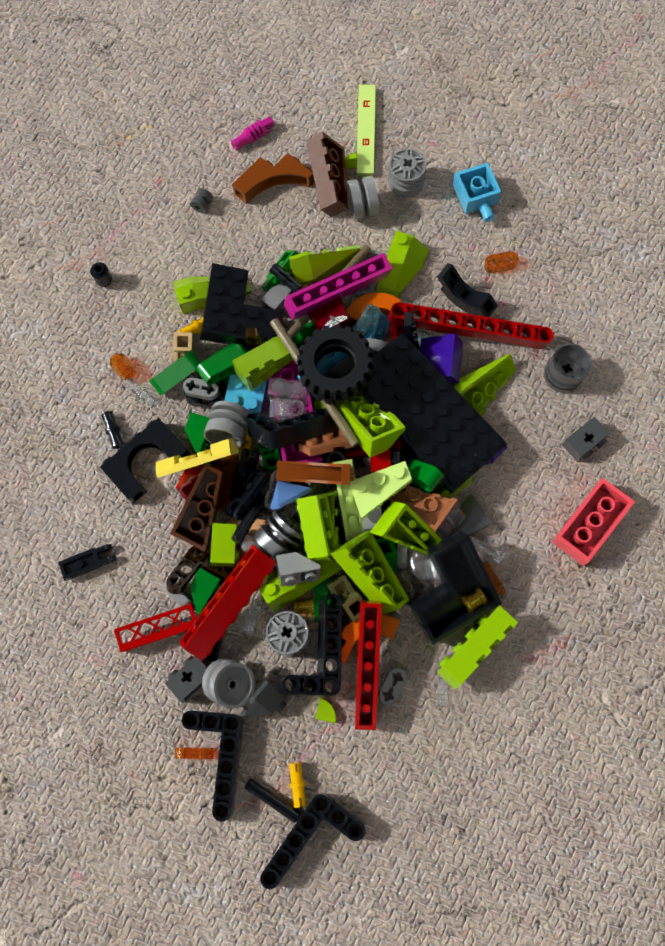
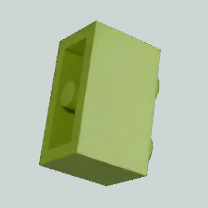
(222, 547)

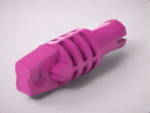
(253, 133)

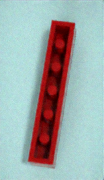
(227, 603)
(367, 665)

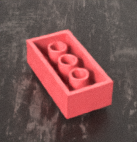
(593, 522)

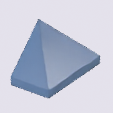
(287, 493)

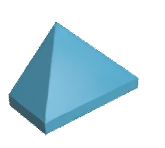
(379, 329)

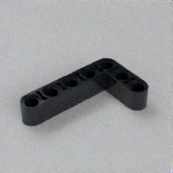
(289, 431)
(324, 655)
(224, 755)
(305, 833)

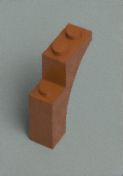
(264, 175)
(314, 472)

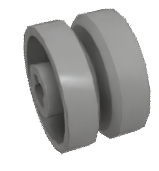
(363, 198)
(228, 683)

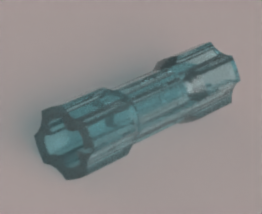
(367, 319)

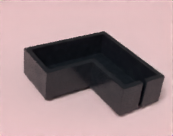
(225, 312)
(461, 572)

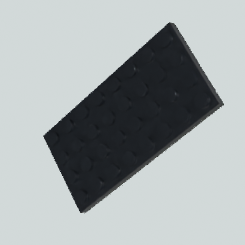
(437, 418)

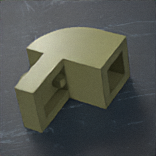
(349, 597)

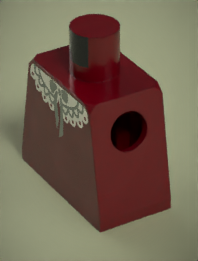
(330, 314)

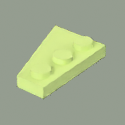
(377, 487)

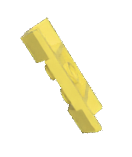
(176, 463)

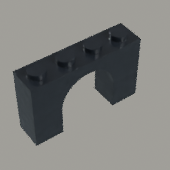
(118, 466)

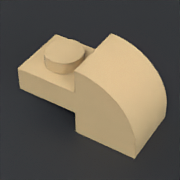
(183, 343)

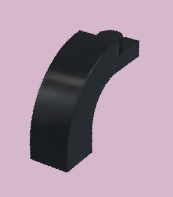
(463, 295)

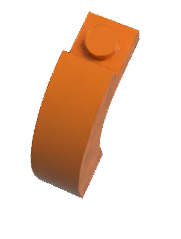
(381, 300)
(350, 634)

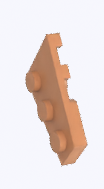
(324, 443)
(429, 507)

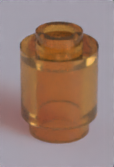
(122, 366)

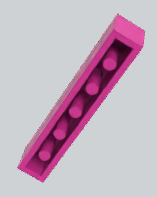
(337, 285)

